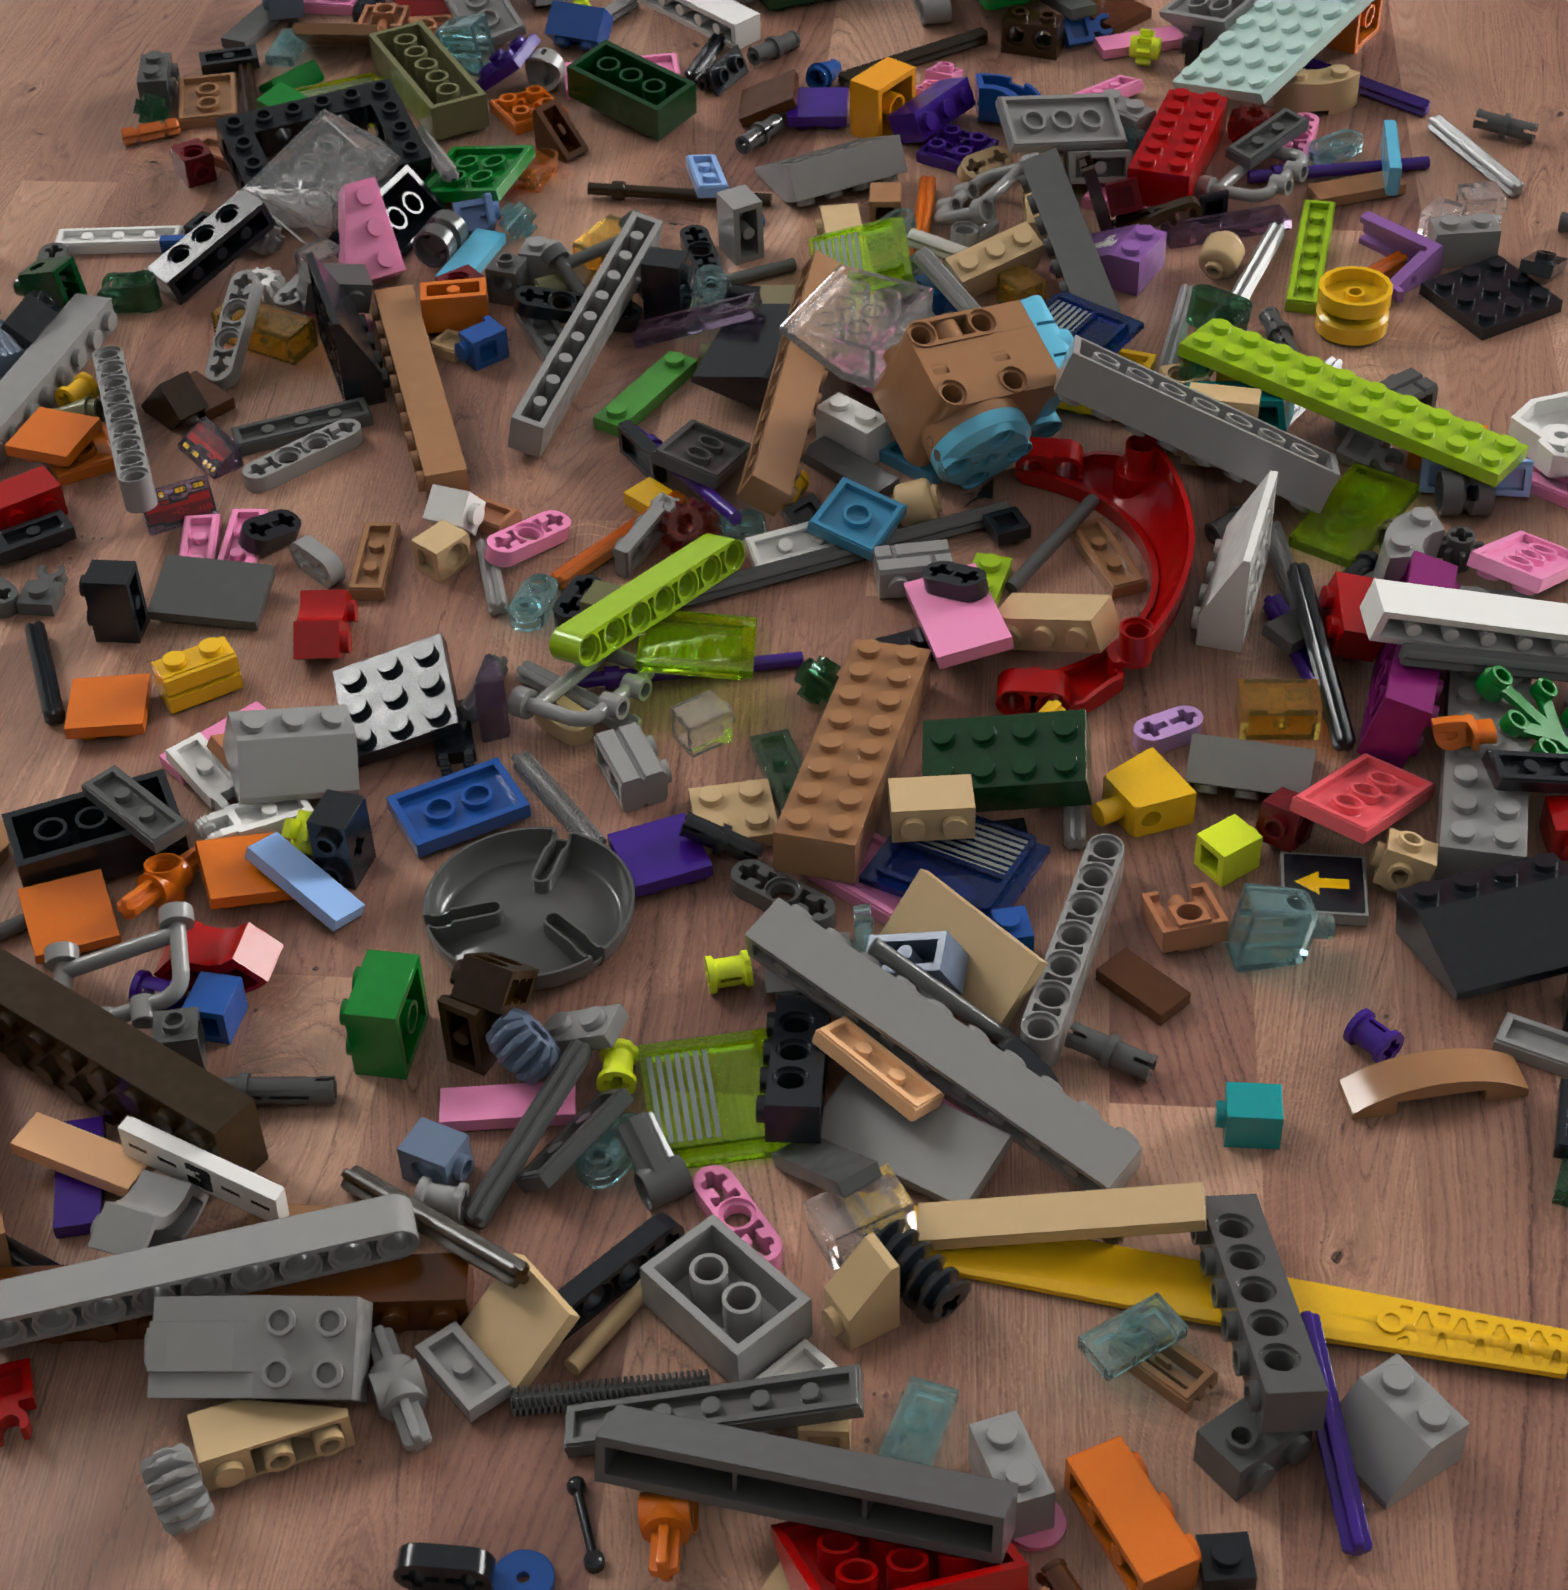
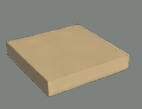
(520, 1326)

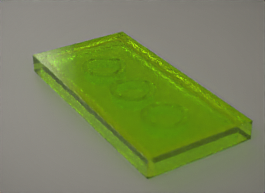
(1353, 514)

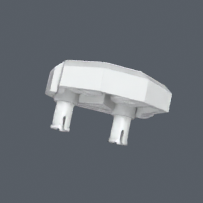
(1544, 428)

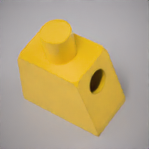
(1145, 796)

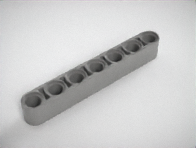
(1073, 948)

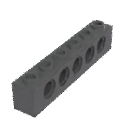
(1260, 1317)

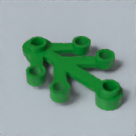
(1543, 726)

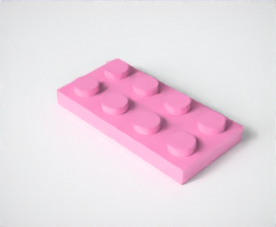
(1522, 561)

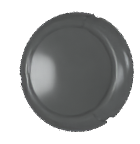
(532, 901)

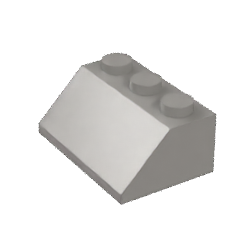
(291, 753)
(1247, 766)

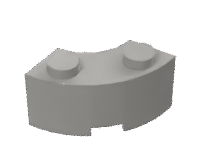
(1411, 531)
(149, 1215)

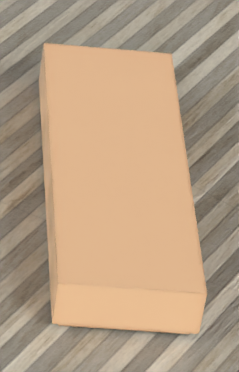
(878, 1068)
(77, 1154)

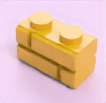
(197, 674)

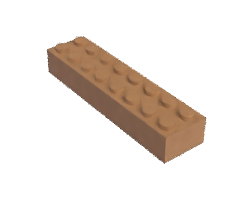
(849, 761)

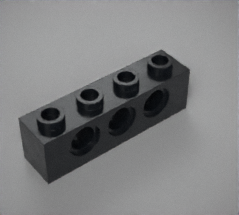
(212, 246)
(796, 1072)

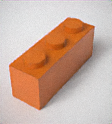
(1131, 1518)

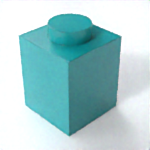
(1251, 1115)

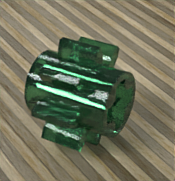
(151, 109)
(817, 679)

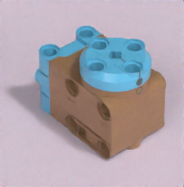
(974, 388)

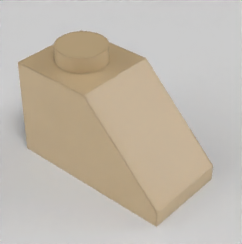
(863, 1295)

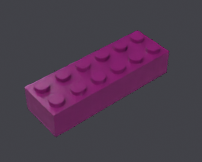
(1400, 696)

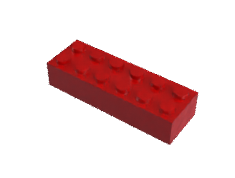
(1179, 145)

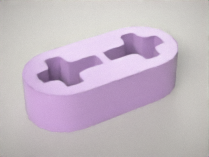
(1167, 729)

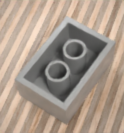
(726, 1300)

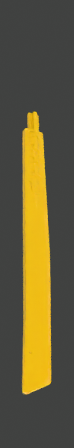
(1348, 1317)

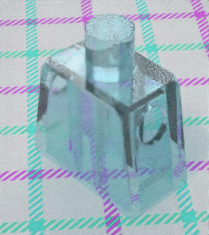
(468, 41)
(1274, 927)

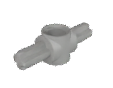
(399, 1389)

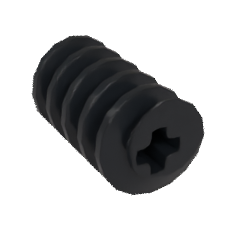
(921, 1278)

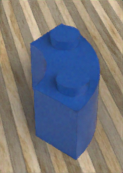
(990, 87)

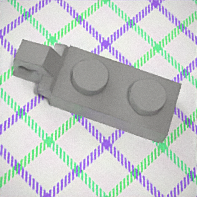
(643, 536)

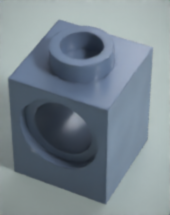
(435, 1153)

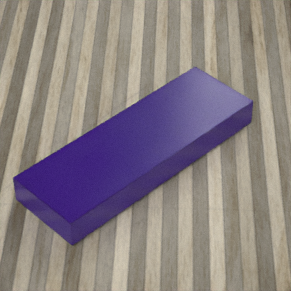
(74, 1200)

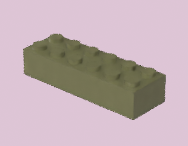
(429, 80)

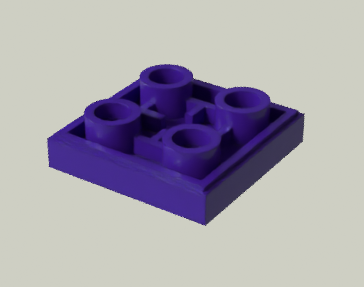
(505, 63)
(819, 108)
(951, 146)
(660, 856)

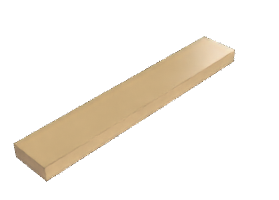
(1063, 1216)

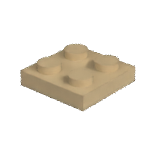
(742, 804)

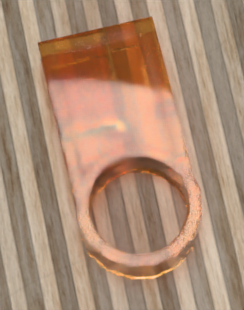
(539, 171)

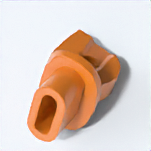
(1462, 731)

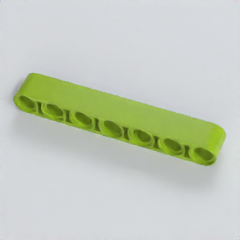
(646, 600)

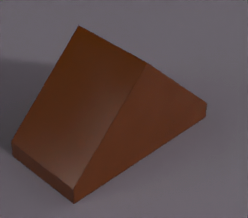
(556, 131)

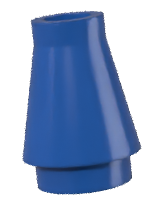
(823, 73)

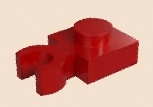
(17, 1396)

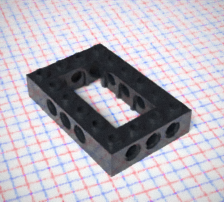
(260, 133)

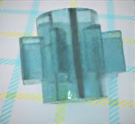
(518, 219)

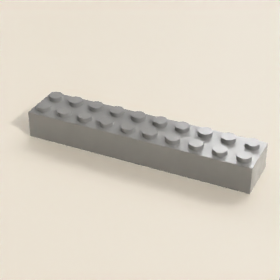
(1473, 819)

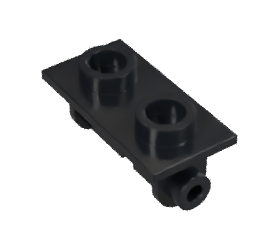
(724, 72)

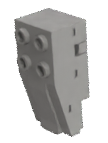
(259, 1348)

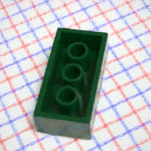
(631, 89)
(1015, 758)

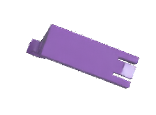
(1423, 253)

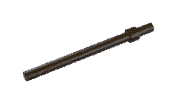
(619, 191)

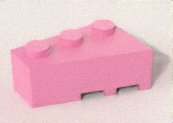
(367, 231)

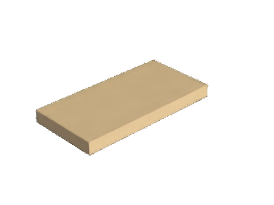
(999, 965)

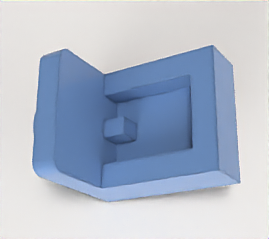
(478, 213)

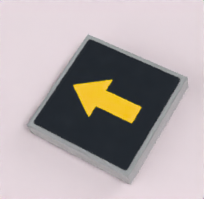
(1333, 882)

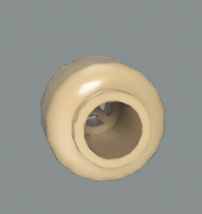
(1221, 255)
(921, 499)

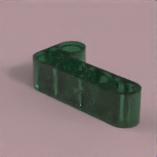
(1209, 303)

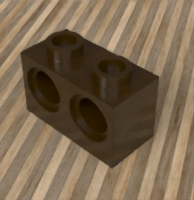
(1033, 40)
(493, 982)

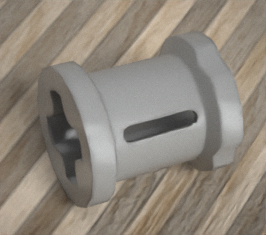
(444, 1198)

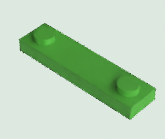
(646, 392)

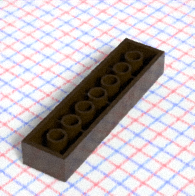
(121, 1068)

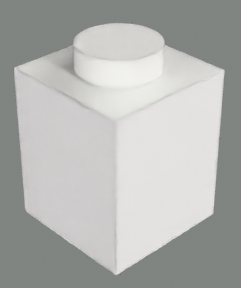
(455, 507)

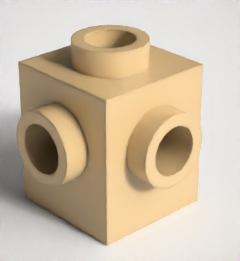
(1403, 860)

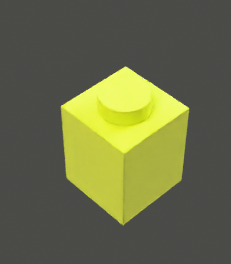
(1228, 850)

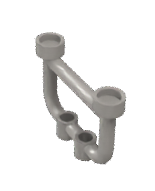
(1282, 184)
(981, 209)
(526, 702)
(174, 922)

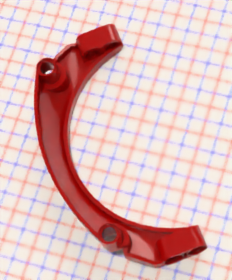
(1152, 508)

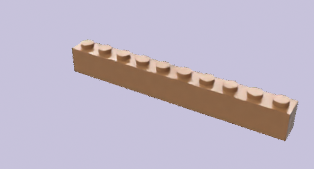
(418, 390)
(786, 409)

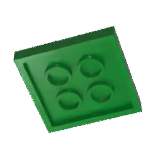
(481, 171)

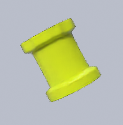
(728, 971)
(618, 1066)

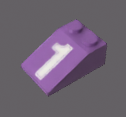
(1130, 256)

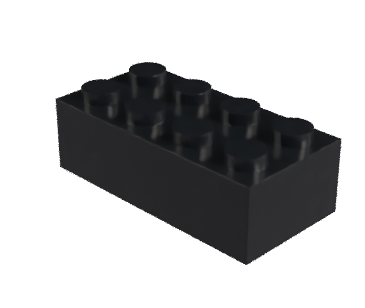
(78, 837)

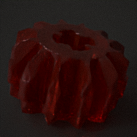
(1246, 119)
(692, 514)

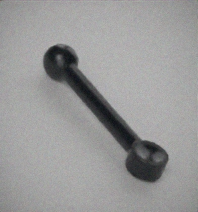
(593, 1559)

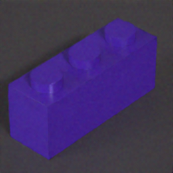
(932, 110)

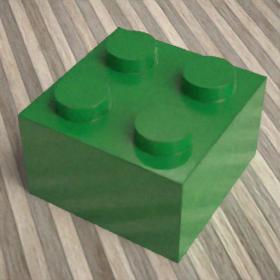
(385, 1014)

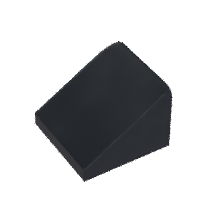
(1212, 203)

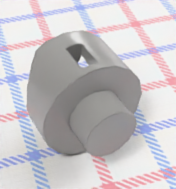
(544, 68)

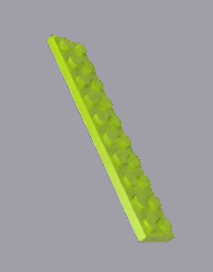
(1354, 401)

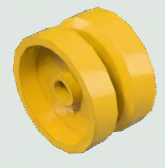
(1353, 305)

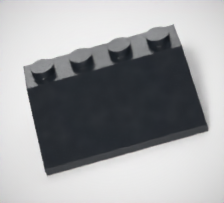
(346, 339)
(743, 357)
(1489, 925)

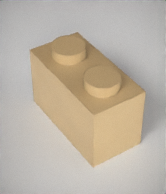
(931, 808)

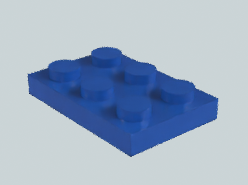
(458, 807)

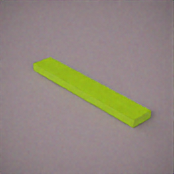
(1310, 256)

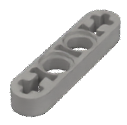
(230, 329)
(272, 470)

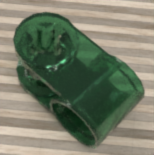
(133, 291)

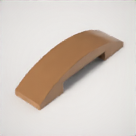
(1430, 1074)

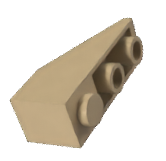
(263, 1437)

